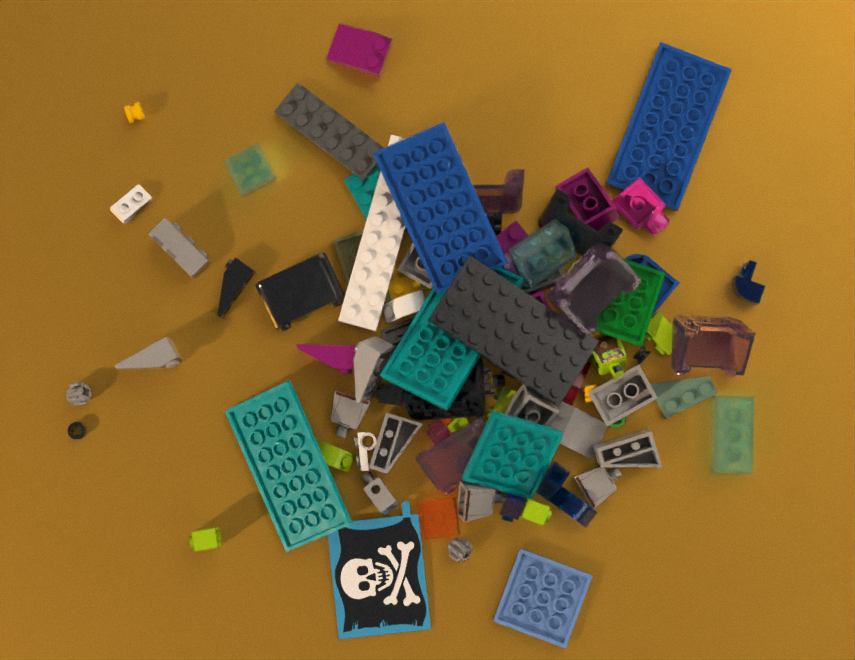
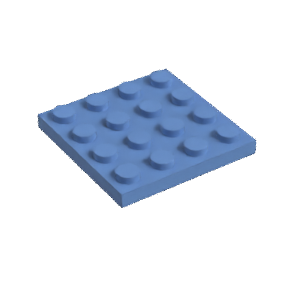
(542, 598)

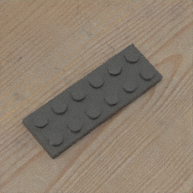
(329, 131)

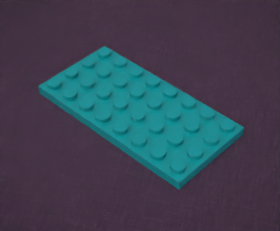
(431, 360)
(288, 466)

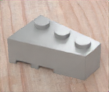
(180, 247)
(392, 441)
(630, 450)

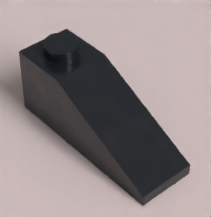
(234, 281)

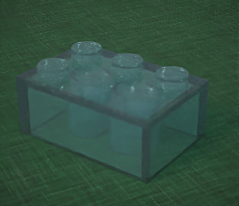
(543, 253)

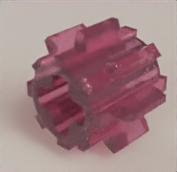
(437, 431)

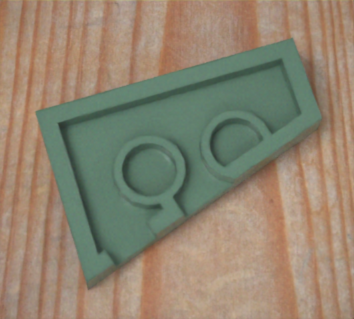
(682, 394)

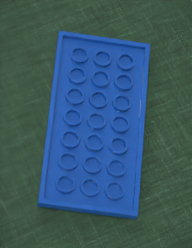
(669, 124)
(439, 204)

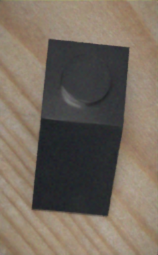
(389, 394)

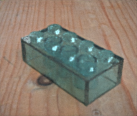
(732, 434)

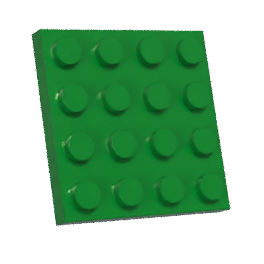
(631, 312)

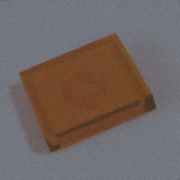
(438, 518)

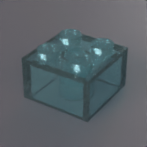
(250, 170)

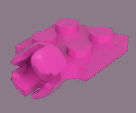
(641, 207)

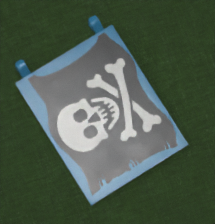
(379, 576)

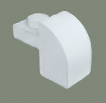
(403, 306)

